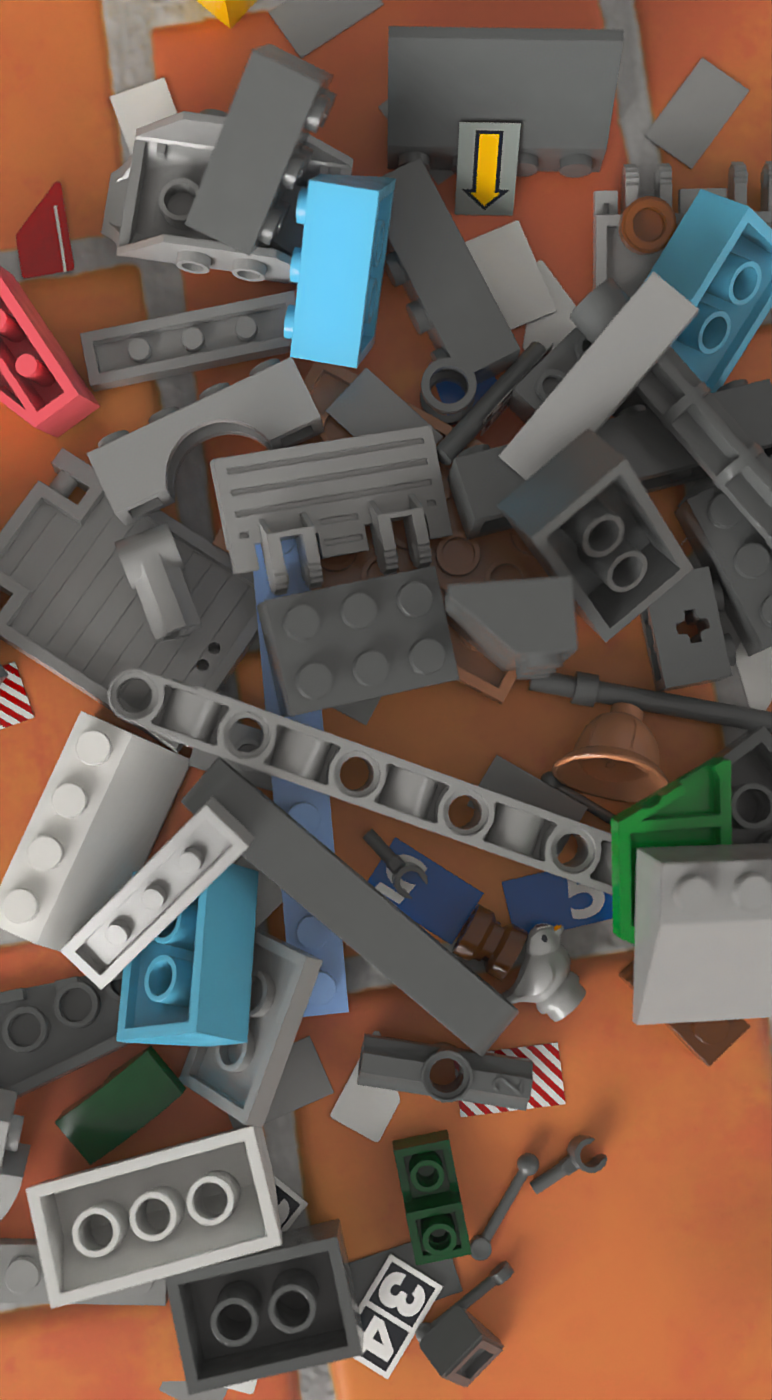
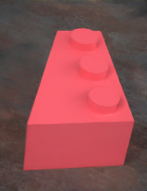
(34, 370)

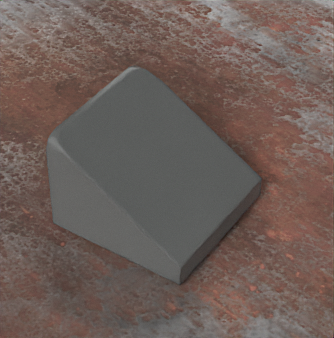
(460, 1347)

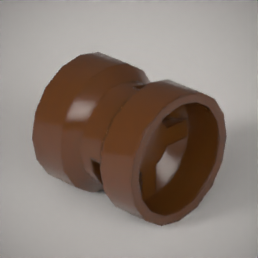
(488, 941)

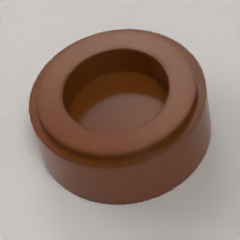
(647, 225)

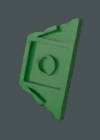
(682, 813)

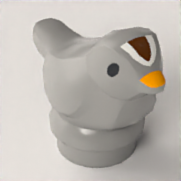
(547, 975)

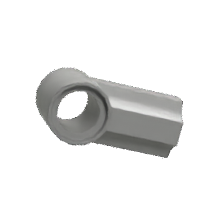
(156, 572)

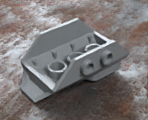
(158, 186)

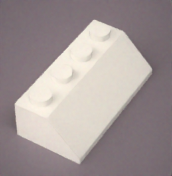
(88, 830)
(155, 1214)

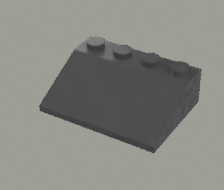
(544, 78)

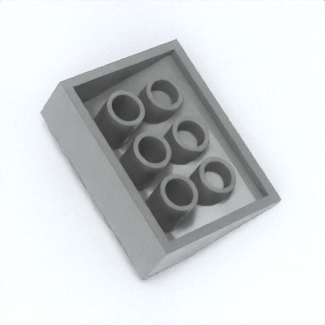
(703, 933)

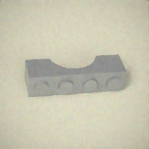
(142, 465)

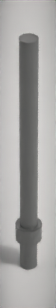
(587, 689)

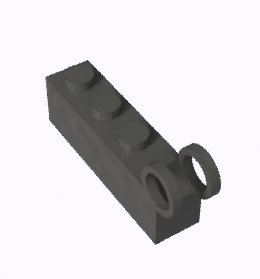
(444, 293)

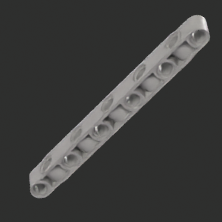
(393, 784)

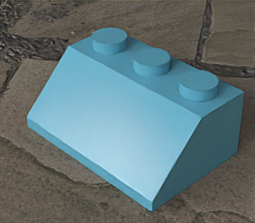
(339, 267)
(725, 269)
(198, 972)

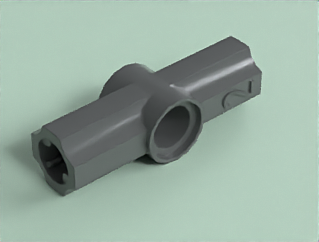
(481, 1079)

